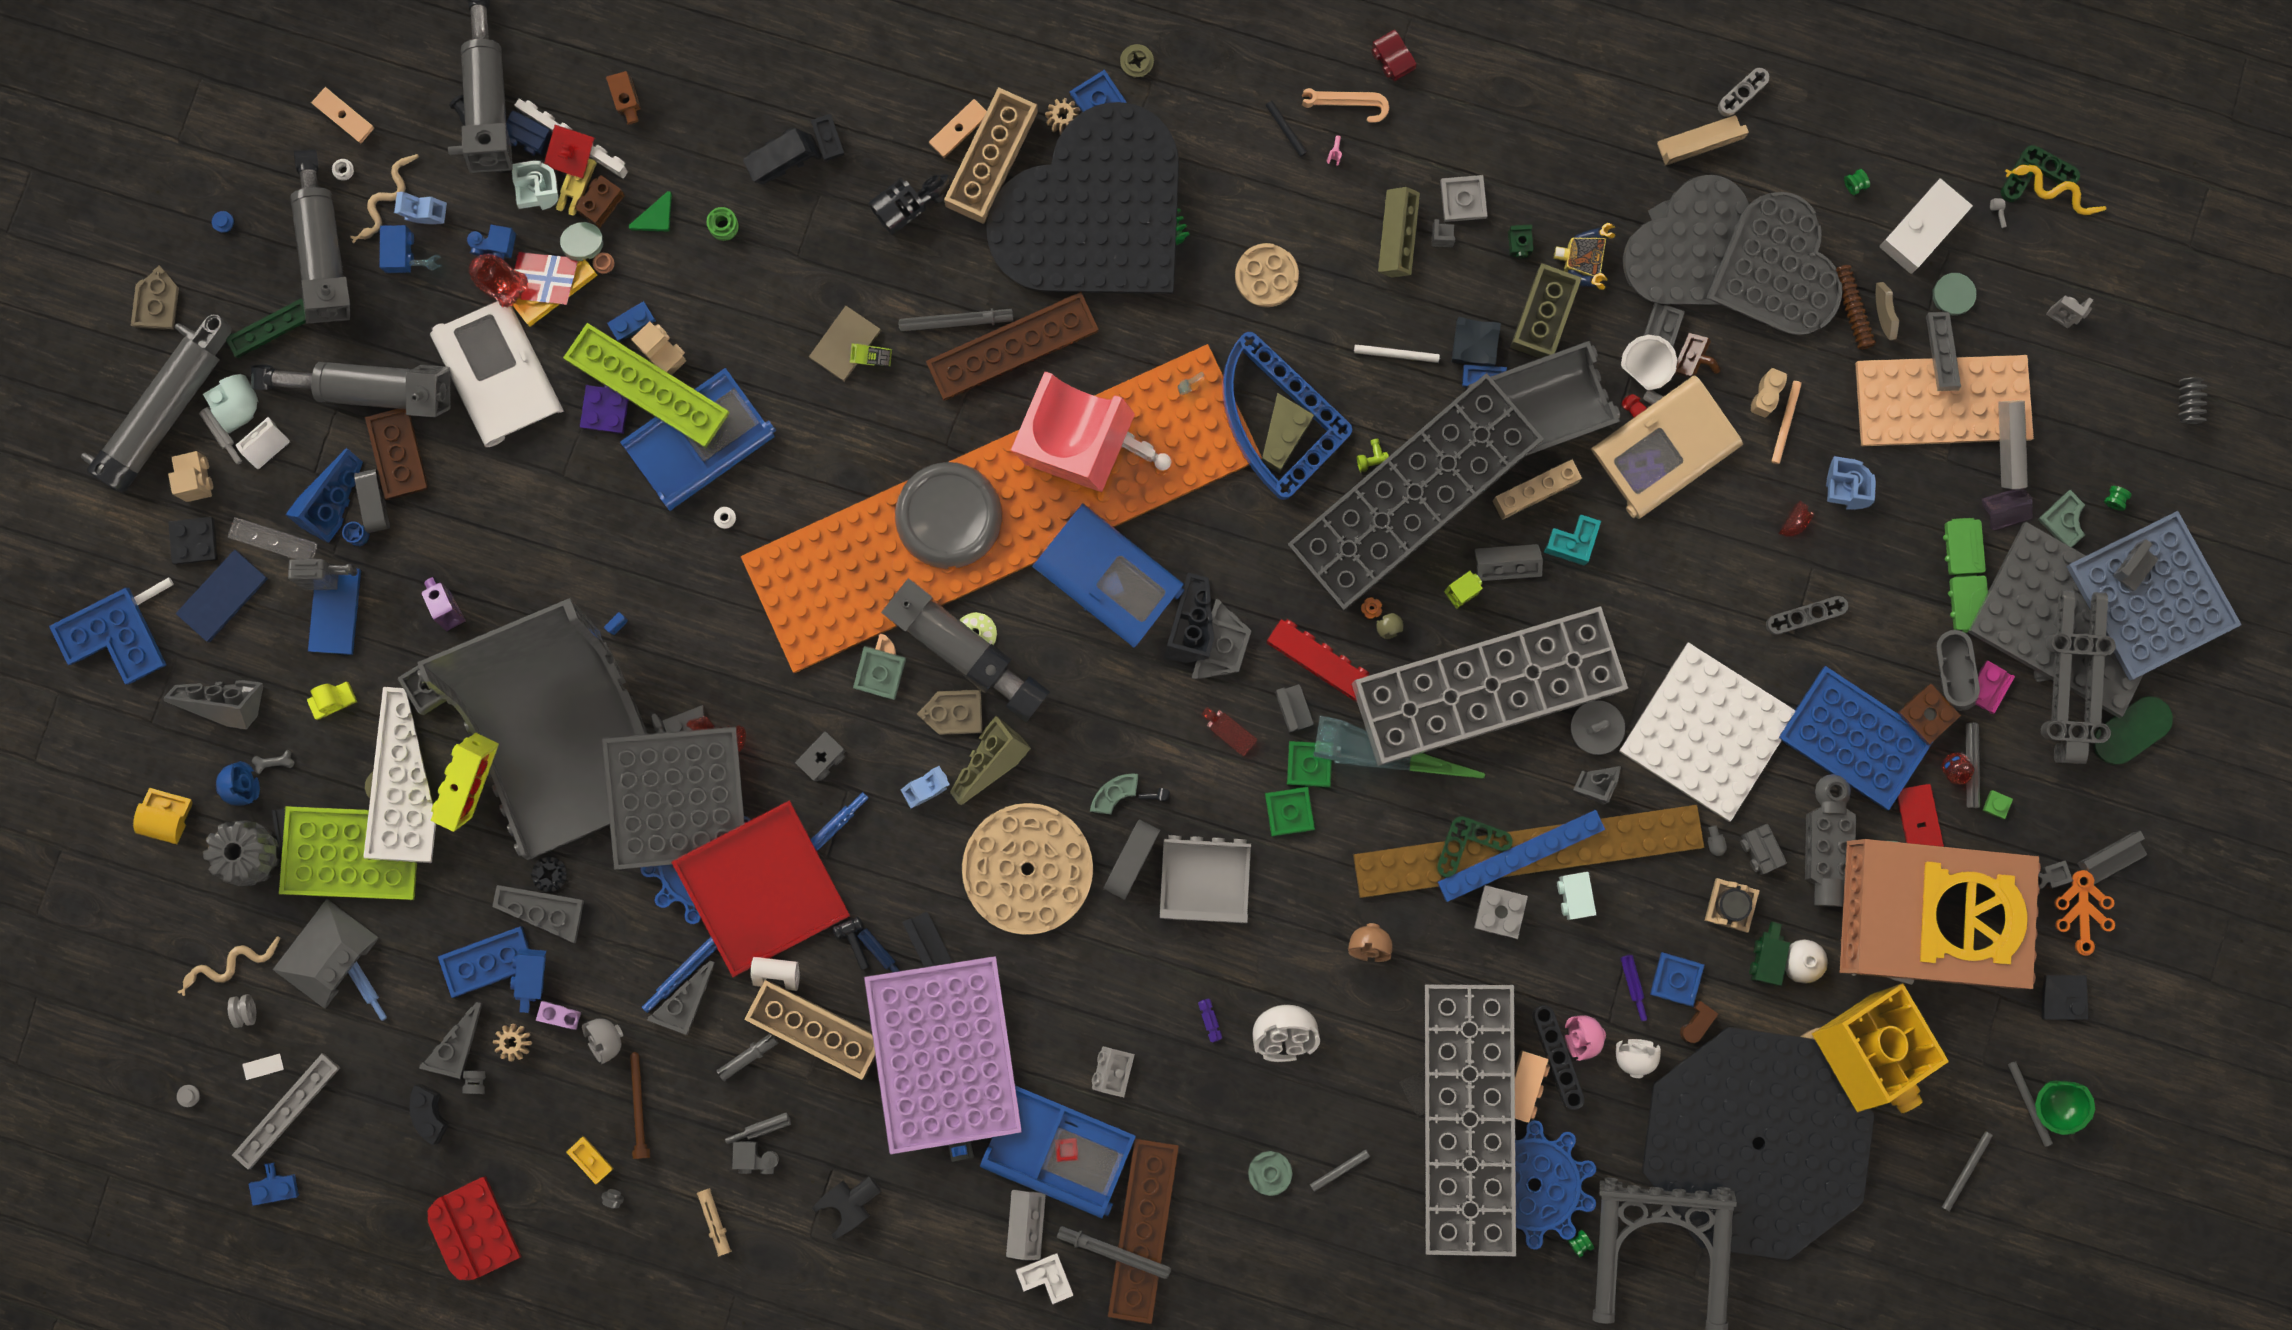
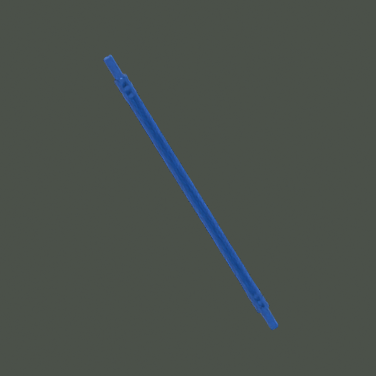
(709, 946)

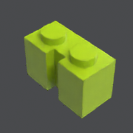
(1464, 589)

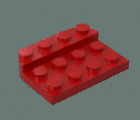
(472, 1231)

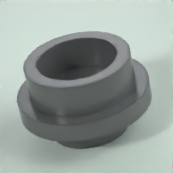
(612, 1198)

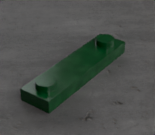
(267, 329)

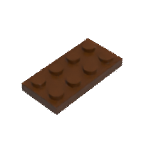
(396, 453)

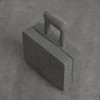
(317, 574)

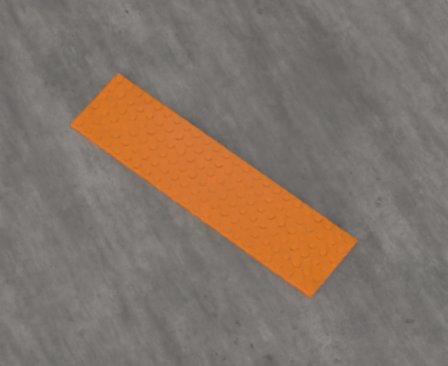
(840, 573)

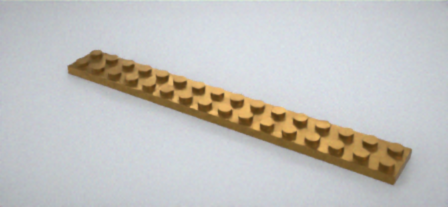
(1622, 839)

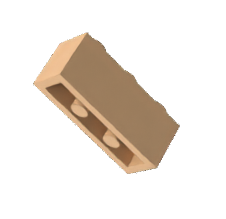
(1528, 1078)

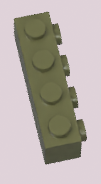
(1398, 238)

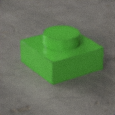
(1997, 804)

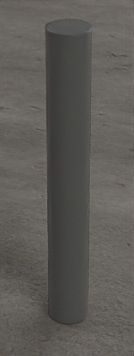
(1343, 1168)

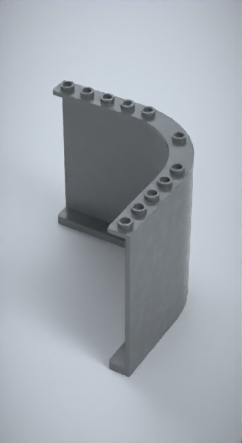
(548, 700)

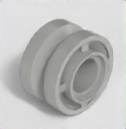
(241, 1011)

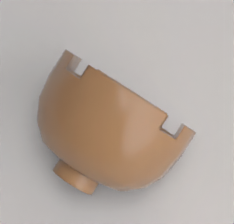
(1370, 942)

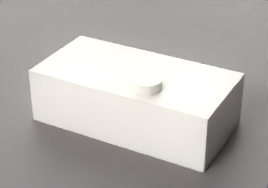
(1925, 226)

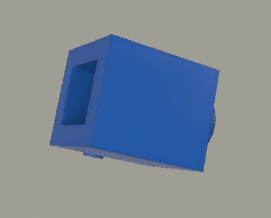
(499, 242)

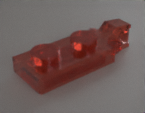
(1229, 731)

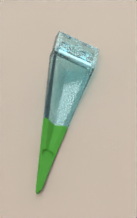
(1352, 746)

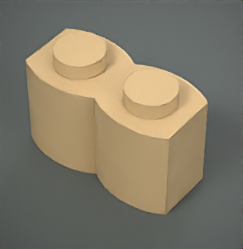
(1769, 390)

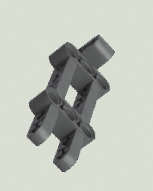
(2076, 749)

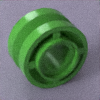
(726, 232)

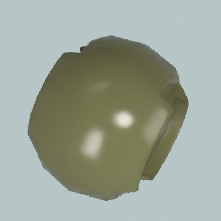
(1389, 626)

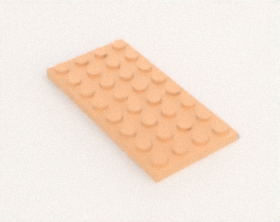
(1904, 408)

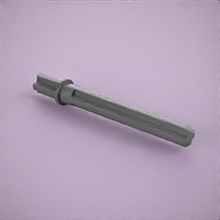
(954, 320)
(1113, 1252)

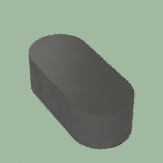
(1958, 669)
(1131, 859)

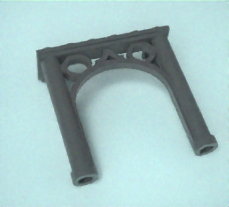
(1721, 1200)

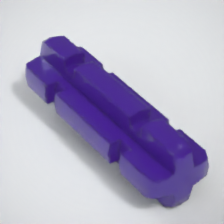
(1210, 1020)

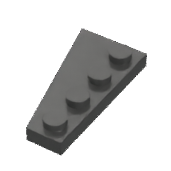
(550, 912)

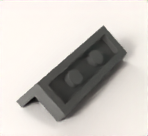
(1509, 562)
(2114, 857)

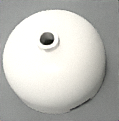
(1285, 1024)

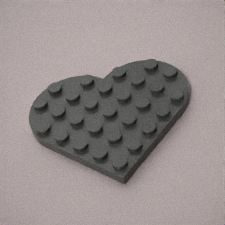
(1680, 254)
(1776, 267)

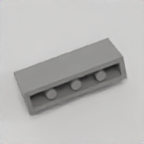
(2013, 444)

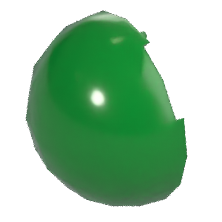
(2065, 1106)

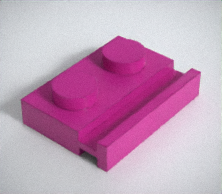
(1993, 686)

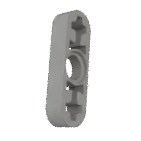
(1743, 100)

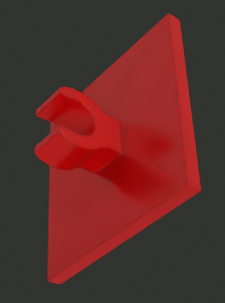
(569, 151)

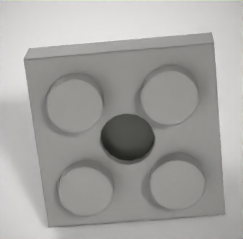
(1500, 912)

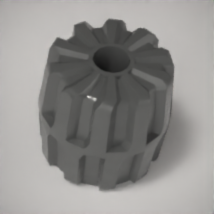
(242, 853)

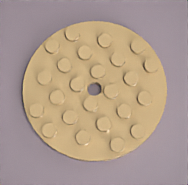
(1035, 900)

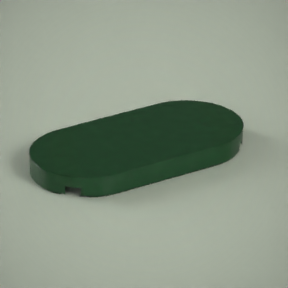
(2138, 729)

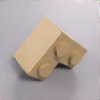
(655, 346)
(190, 477)

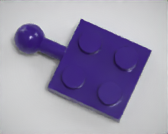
(603, 410)

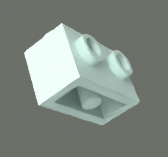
(1576, 896)

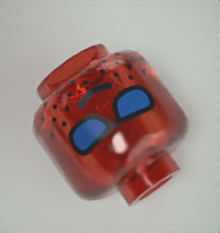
(1957, 768)

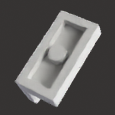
(262, 443)

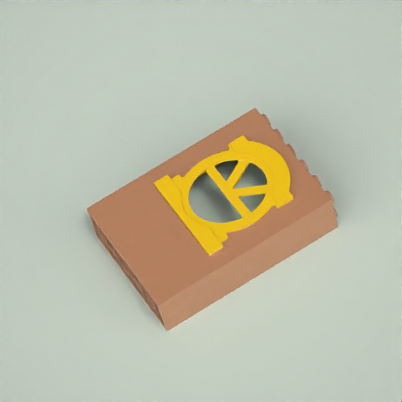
(1893, 921)

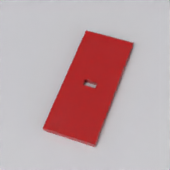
(1916, 807)

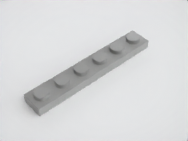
(286, 1111)

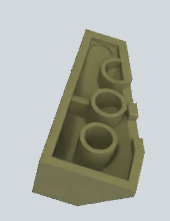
(996, 755)

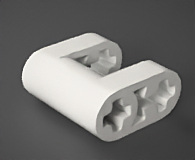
(775, 969)

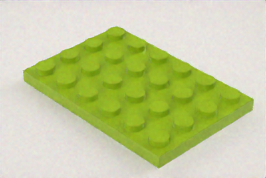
(327, 858)

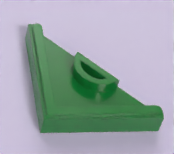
(656, 216)

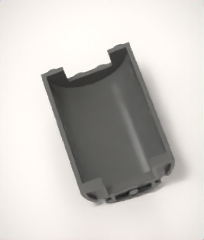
(1560, 395)

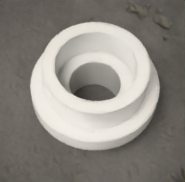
(338, 165)
(729, 522)

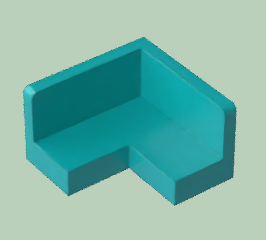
(1575, 546)

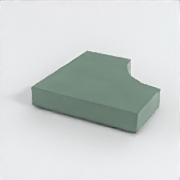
(2063, 519)

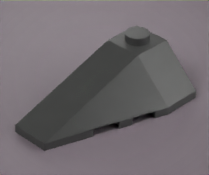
(226, 704)

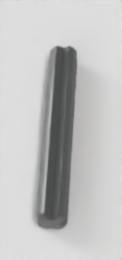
(1972, 753)

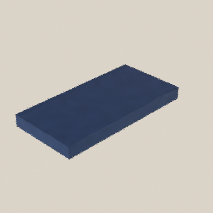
(221, 596)

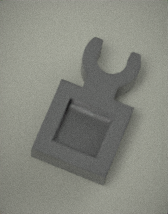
(2055, 875)

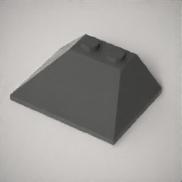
(325, 953)

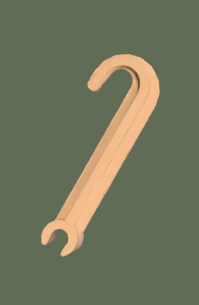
(1348, 99)

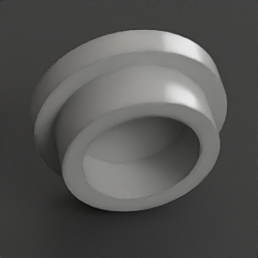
(188, 1095)

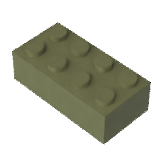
(1545, 312)

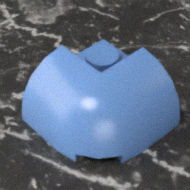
(1850, 483)

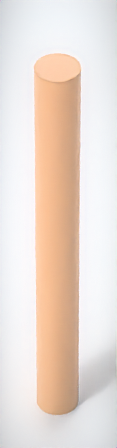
(1786, 422)

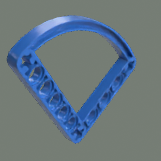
(1299, 397)

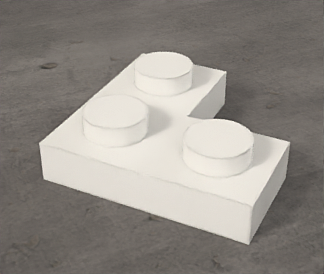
(1047, 1271)

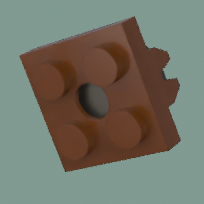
(1929, 714)

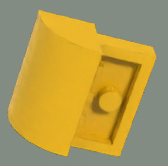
(162, 816)

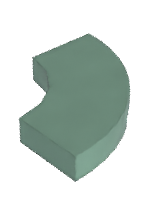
(1113, 792)

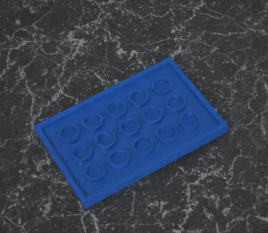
(1855, 738)

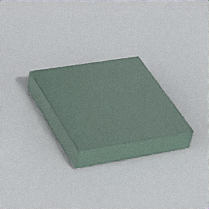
(879, 672)

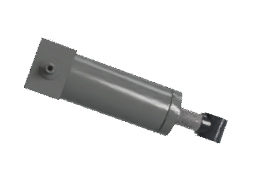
(318, 248)

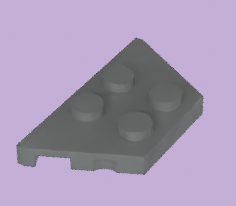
(1228, 645)

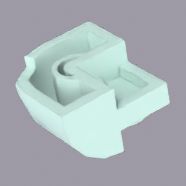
(534, 185)
(232, 402)

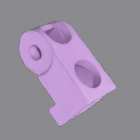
(558, 1015)

